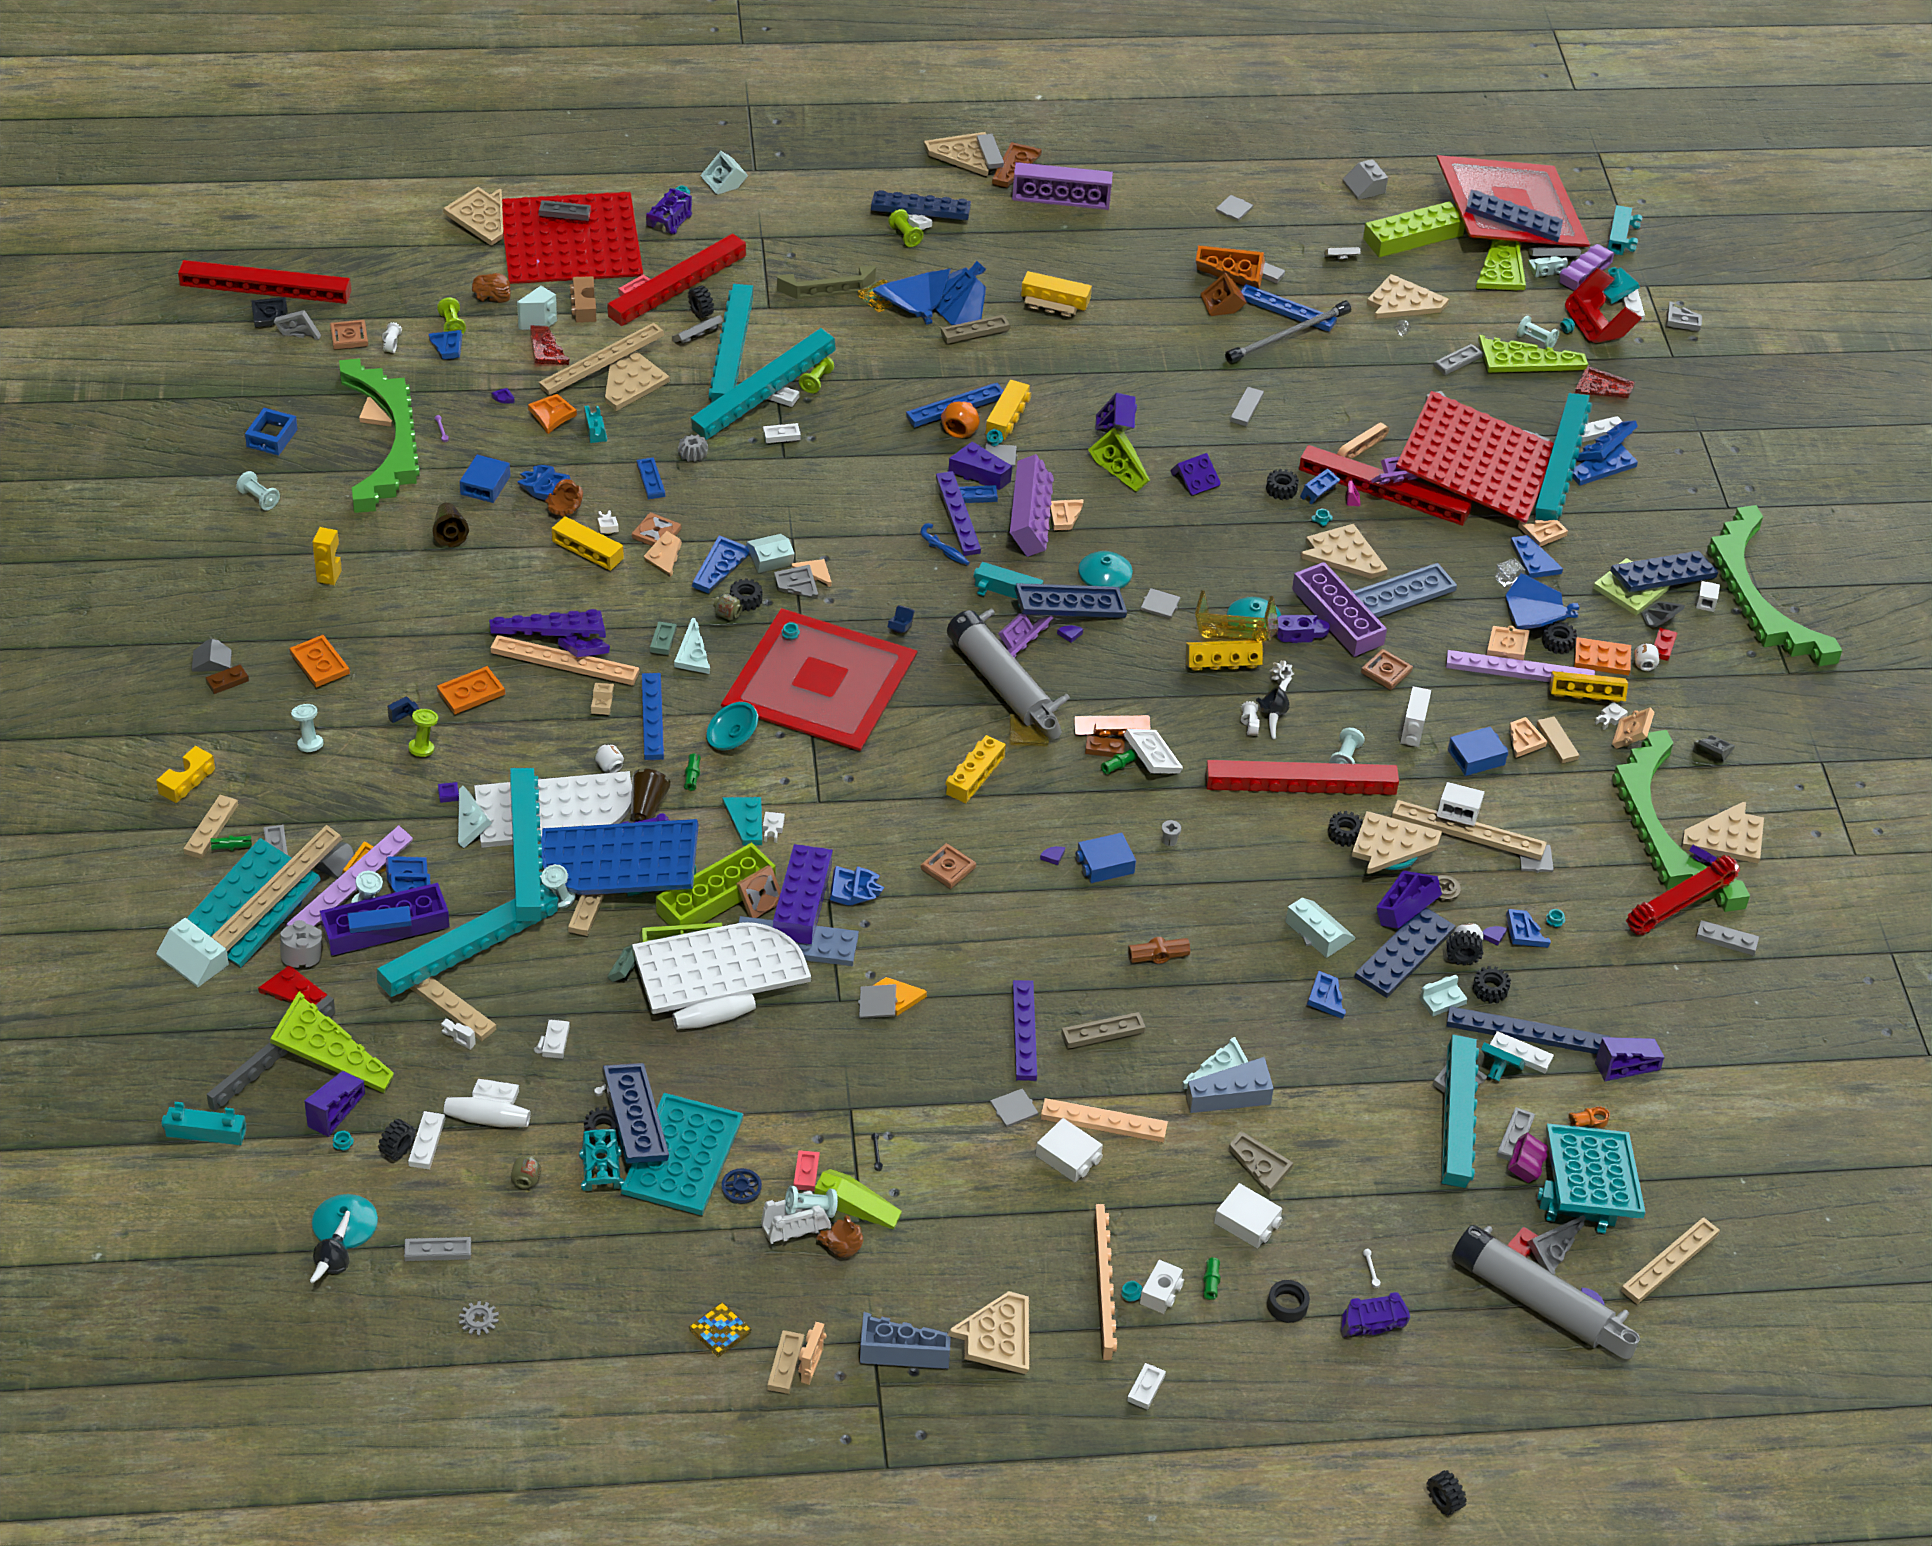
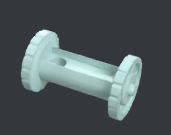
(1537, 332)
(267, 497)
(305, 714)
(1350, 739)
(554, 878)
(368, 884)
(827, 1202)

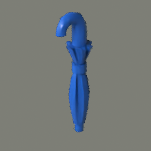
(935, 542)

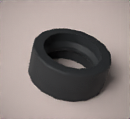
(1284, 1314)

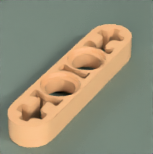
(1364, 441)

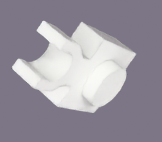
(919, 221)
(607, 523)
(1611, 714)
(773, 825)
(462, 1034)

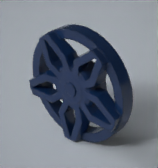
(741, 1186)

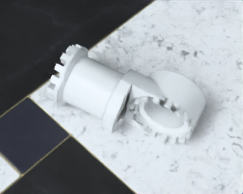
(390, 337)
(1250, 718)

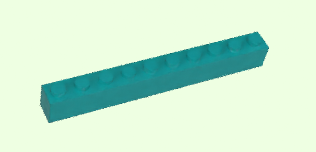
(732, 340)
(763, 384)
(1563, 457)
(525, 844)
(457, 946)

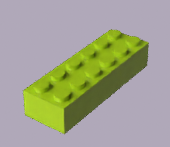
(1413, 229)
(712, 889)

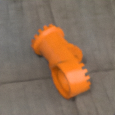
(1587, 1117)

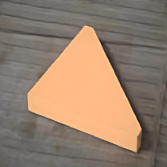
(374, 414)
(818, 570)

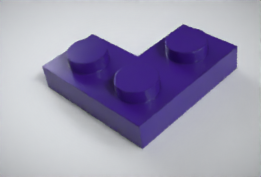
(581, 648)
(1702, 855)

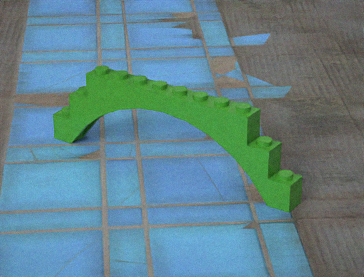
(400, 463)
(1769, 624)
(1667, 857)

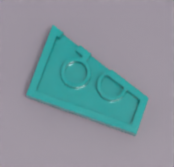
(747, 818)

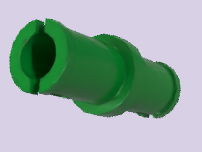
(1119, 761)
(692, 772)
(231, 842)
(1212, 1278)

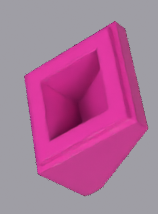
(1352, 495)

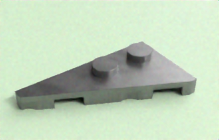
(1553, 1245)

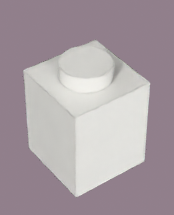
(1707, 596)

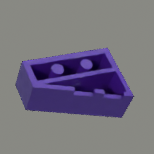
(1117, 413)
(981, 465)
(1407, 898)
(1627, 1057)
(333, 1102)

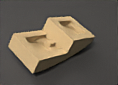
(602, 698)

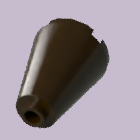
(449, 526)
(647, 793)

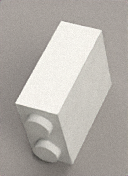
(1415, 716)
(1460, 804)
(1069, 1150)
(1248, 1216)

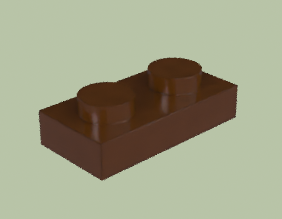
(227, 679)

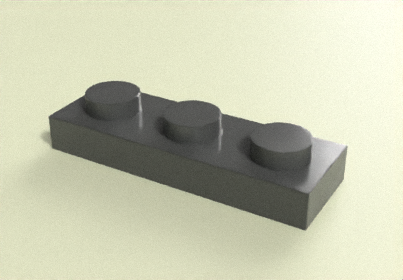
(564, 210)

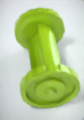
(899, 220)
(449, 308)
(810, 381)
(424, 720)

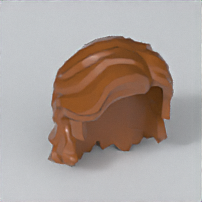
(492, 285)
(565, 498)
(843, 1238)

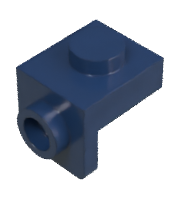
(902, 620)
(401, 709)

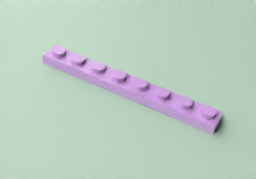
(1507, 666)
(345, 884)

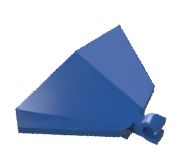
(917, 293)
(963, 296)
(1536, 604)

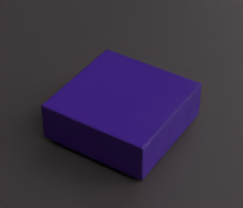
(448, 792)

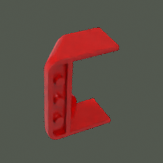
(1585, 305)

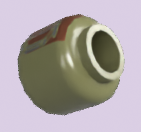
(727, 606)
(525, 1172)

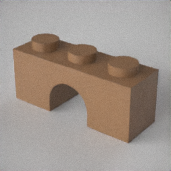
(583, 299)

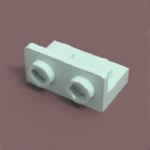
(1547, 265)
(1441, 995)

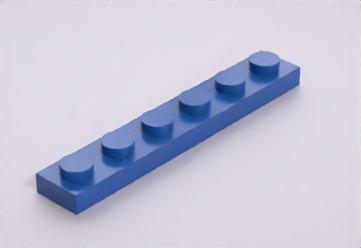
(1285, 307)
(934, 411)
(652, 716)

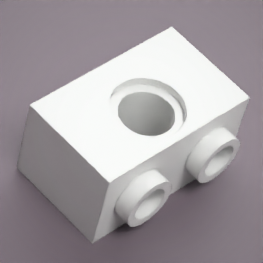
(1164, 1276)

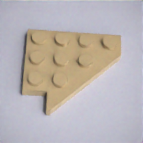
(960, 151)
(479, 214)
(1403, 298)
(632, 379)
(1345, 550)
(1728, 834)
(1392, 841)
(998, 1333)

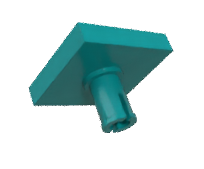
(1621, 286)
(1501, 1059)

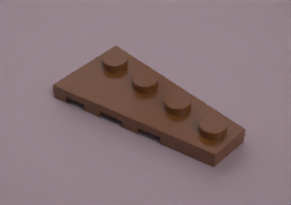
(1015, 154)

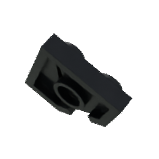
(267, 310)

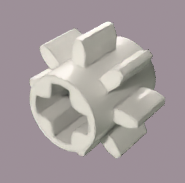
(1276, 671)

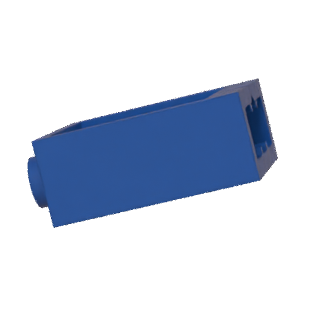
(274, 444)

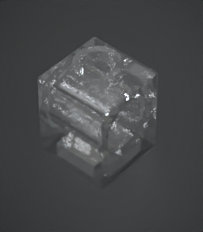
(1508, 572)

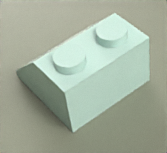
(724, 174)
(537, 309)
(771, 552)

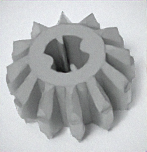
(693, 448)

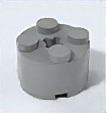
(300, 944)

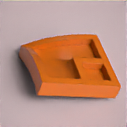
(552, 412)

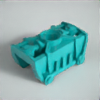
(588, 1155)

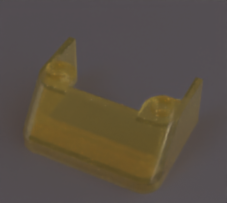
(1236, 626)

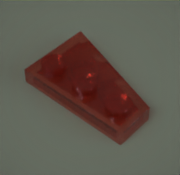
(545, 348)
(1603, 384)

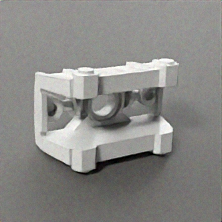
(794, 1225)

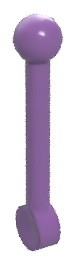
(444, 437)

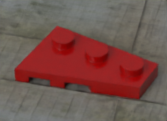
(287, 985)

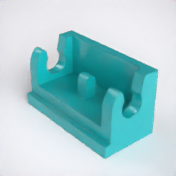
(594, 425)

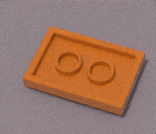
(1602, 656)
(319, 661)
(470, 690)

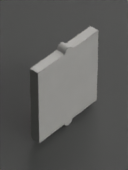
(1234, 208)
(1004, 452)
(1160, 603)
(1535, 865)
(877, 1001)
(1014, 1108)

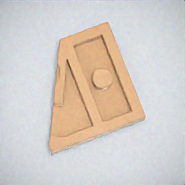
(1065, 513)
(1544, 531)
(664, 553)
(1525, 737)

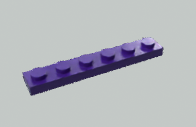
(958, 513)
(1024, 1030)

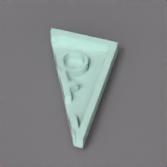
(692, 652)
(471, 818)
(1224, 1058)

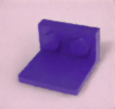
(1197, 474)

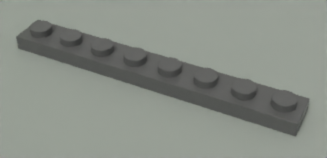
(256, 1065)

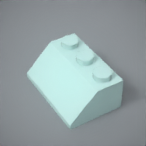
(1318, 927)
(192, 953)

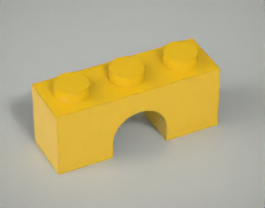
(326, 563)
(177, 785)

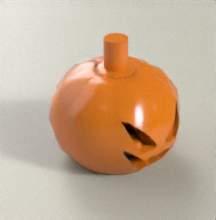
(964, 419)

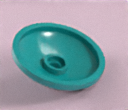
(1105, 569)
(1250, 607)
(732, 726)
(361, 1222)

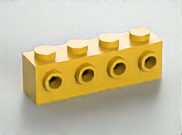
(1056, 290)
(1009, 408)
(587, 543)
(1224, 654)
(1588, 686)
(975, 769)

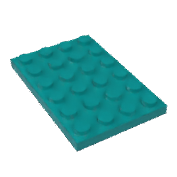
(239, 887)
(697, 1145)
(1594, 1171)

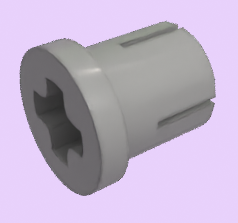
(1168, 835)

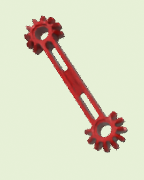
(1647, 915)

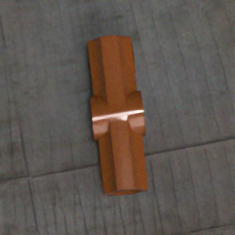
(1159, 950)

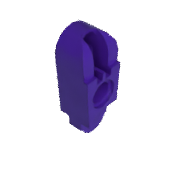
(1301, 628)

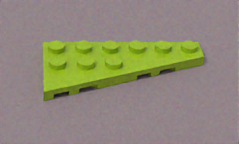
(1503, 267)
(1521, 356)
(324, 1042)

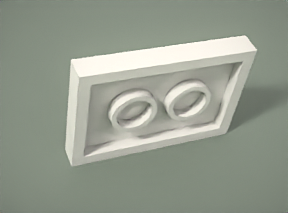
(1153, 751)

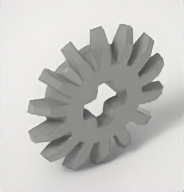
(478, 1310)

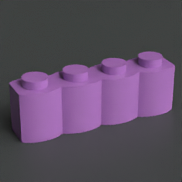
(1583, 267)

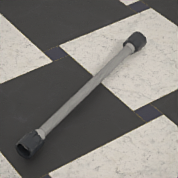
(1237, 353)

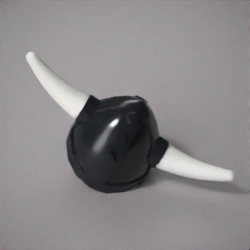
(1275, 704)
(331, 1254)

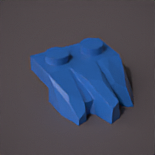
(541, 481)
(407, 872)
(854, 886)

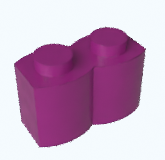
(1528, 1158)

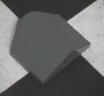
(1660, 612)
(211, 656)
(1715, 747)
(336, 860)

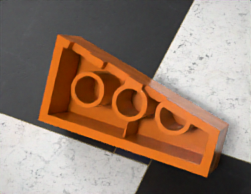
(1240, 265)

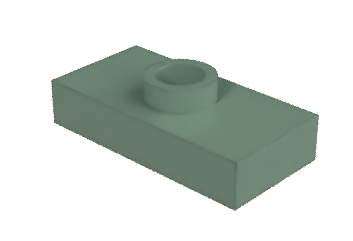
(663, 638)
(623, 964)

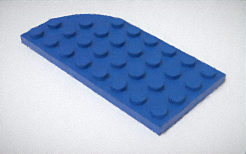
(624, 856)

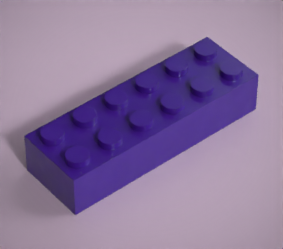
(803, 892)
(426, 909)

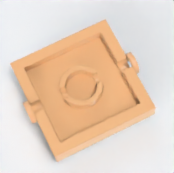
(1508, 643)
(1633, 728)
(811, 1354)

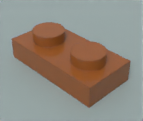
(1104, 746)

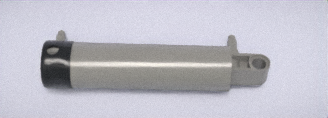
(1004, 672)
(1544, 1292)

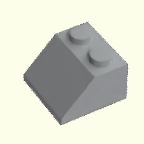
(1366, 180)

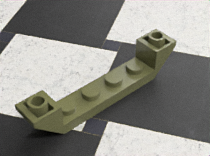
(826, 287)

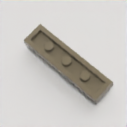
(975, 328)
(1103, 1030)

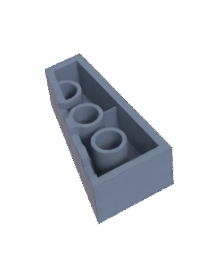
(1231, 1088)
(902, 1344)

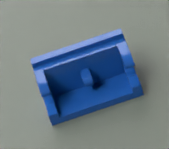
(1319, 485)

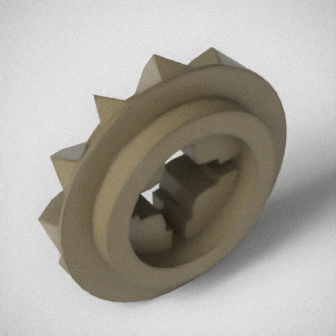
(1453, 889)

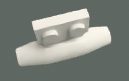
(714, 1011)
(490, 1105)

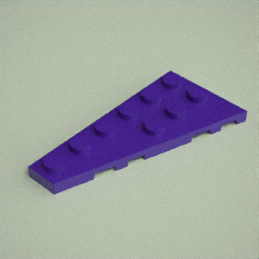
(552, 624)

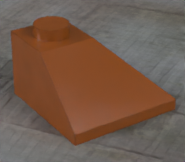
(1223, 297)

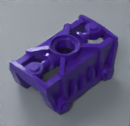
(678, 210)
(1374, 1315)

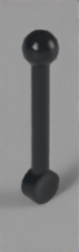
(878, 1165)

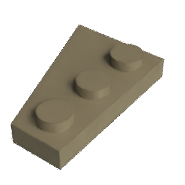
(1260, 1161)

